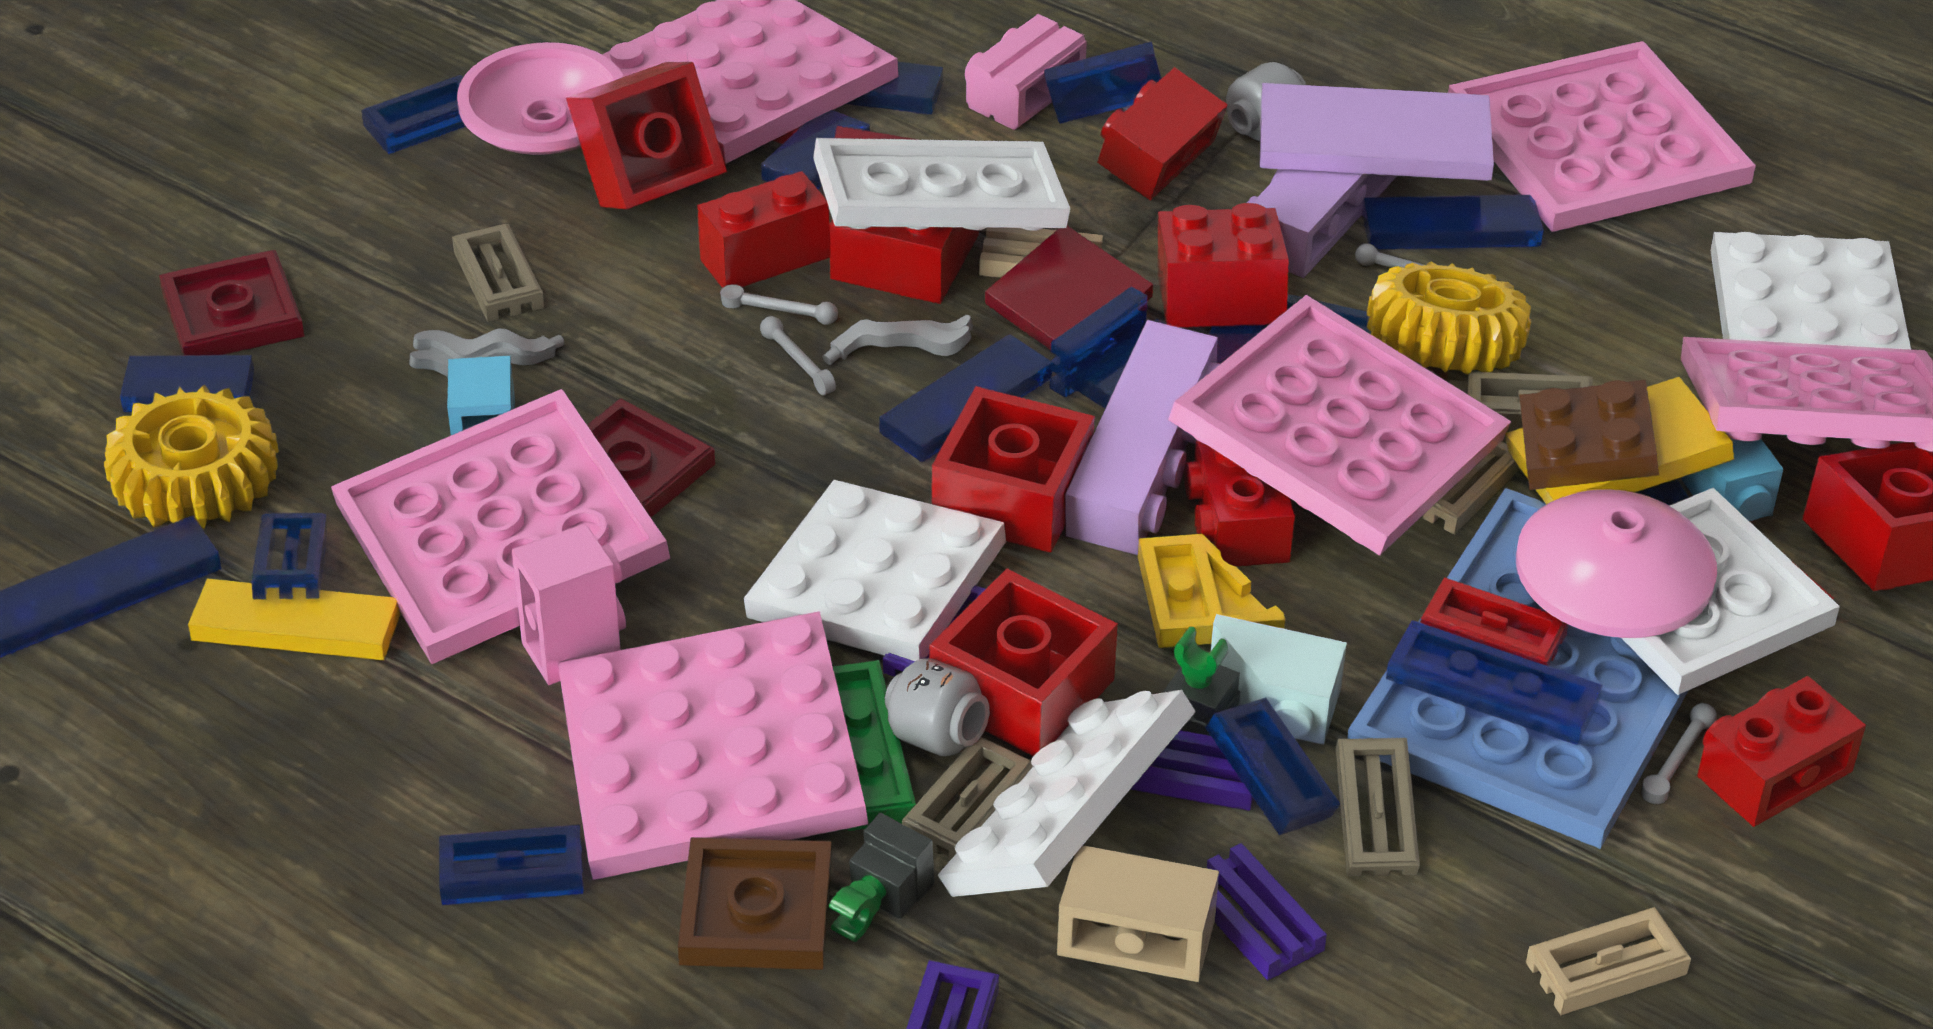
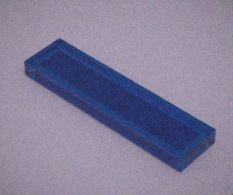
(104, 583)

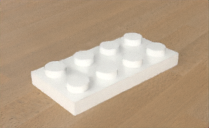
(940, 184)
(1065, 794)

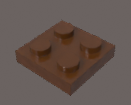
(1588, 434)
(755, 903)

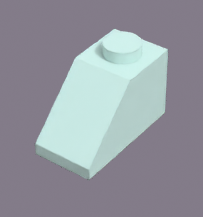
(1289, 668)

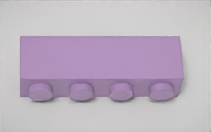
(1317, 210)
(1135, 446)

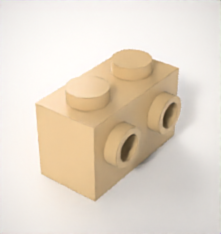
(1143, 908)

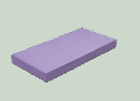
(1376, 131)

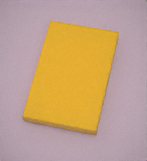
(1682, 436)

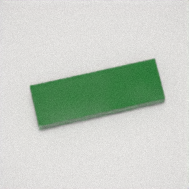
(873, 744)

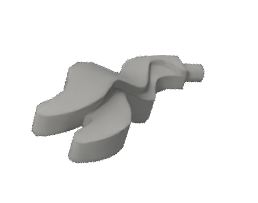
(929, 335)
(438, 346)

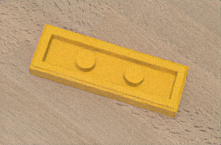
(328, 625)

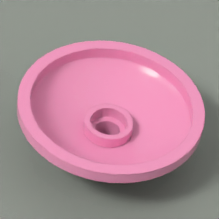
(521, 95)
(1616, 564)

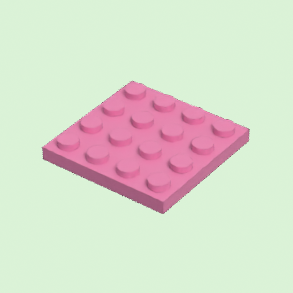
(762, 66)
(1605, 136)
(1813, 391)
(1340, 423)
(454, 510)
(709, 742)

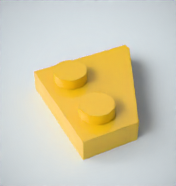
(1192, 584)

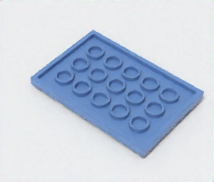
(1514, 767)

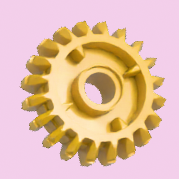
(1449, 317)
(191, 457)

